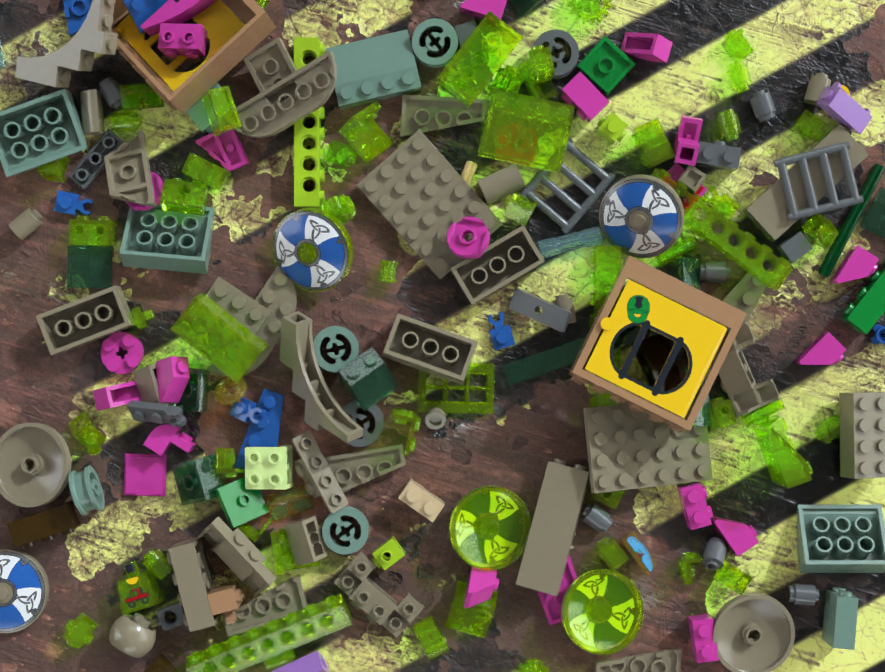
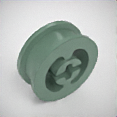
(448, 33)
(332, 332)
(86, 490)
(355, 543)

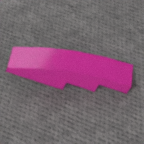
(175, 13)

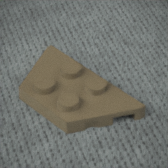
(130, 172)

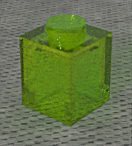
(611, 553)

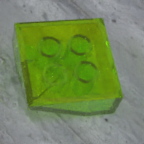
(782, 460)

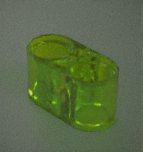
(430, 637)

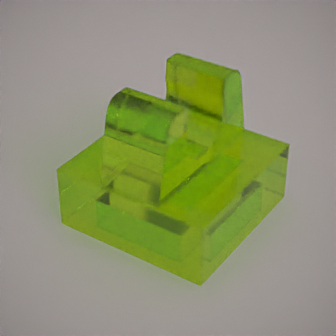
(141, 317)

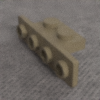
(317, 473)

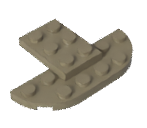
(284, 91)
(260, 315)

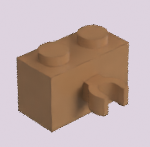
(226, 599)

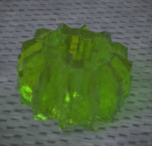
(340, 206)

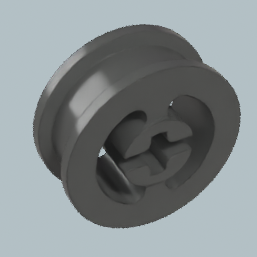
(548, 39)
(368, 437)

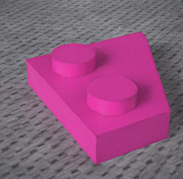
(225, 149)

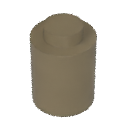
(816, 86)
(26, 223)
(566, 303)

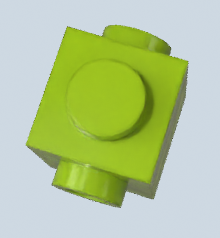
(612, 128)
(390, 546)

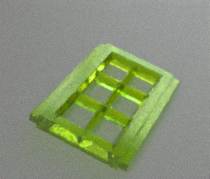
(460, 406)

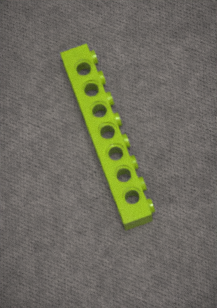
(302, 199)

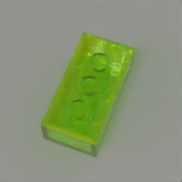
(478, 59)
(219, 337)

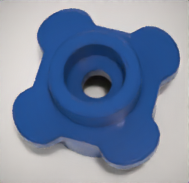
(878, 330)

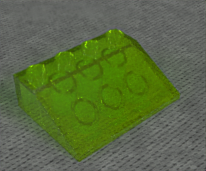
(525, 130)

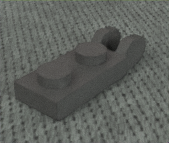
(157, 413)

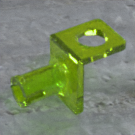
(87, 434)
(251, 532)

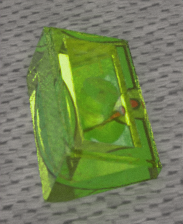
(139, 97)

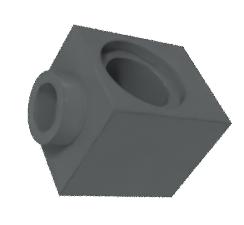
(795, 247)
(163, 620)

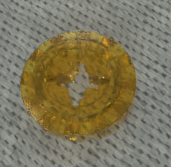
(222, 393)

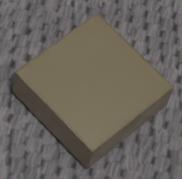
(692, 178)

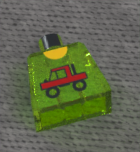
(138, 590)

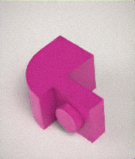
(686, 140)
(164, 435)

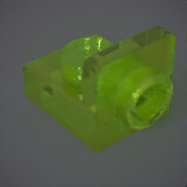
(736, 45)
(341, 154)
(828, 429)
(225, 463)
(687, 570)

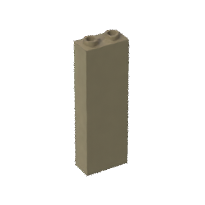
(770, 208)
(553, 527)

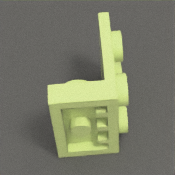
(269, 467)

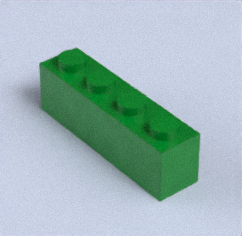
(869, 304)

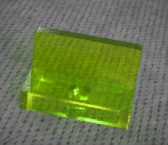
(541, 90)
(221, 110)

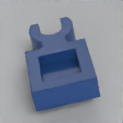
(70, 203)
(501, 335)
(246, 411)

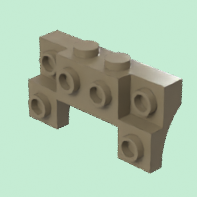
(738, 378)
(239, 555)
(373, 599)

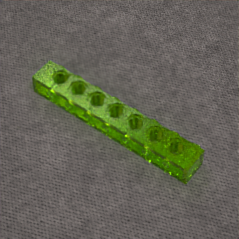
(720, 241)
(279, 642)

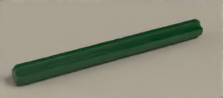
(851, 221)

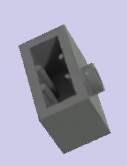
(718, 156)

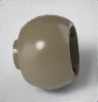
(133, 635)

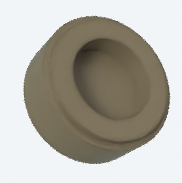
(435, 418)

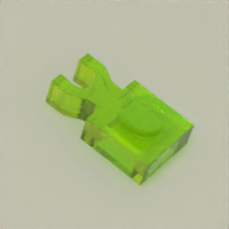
(723, 203)

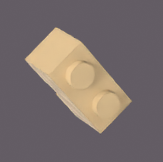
(421, 500)

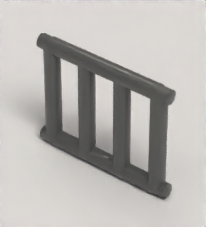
(814, 208)
(580, 210)

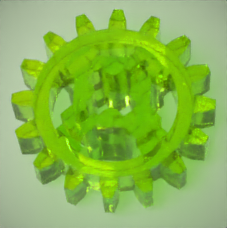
(594, 10)

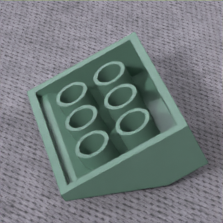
(375, 69)
(40, 132)
(167, 240)
(840, 538)

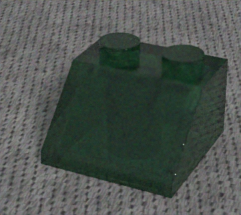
(367, 379)
(197, 479)

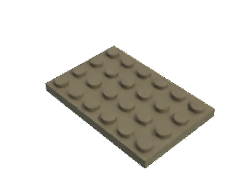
(423, 198)
(636, 453)

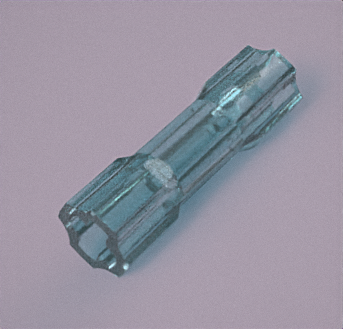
(584, 238)

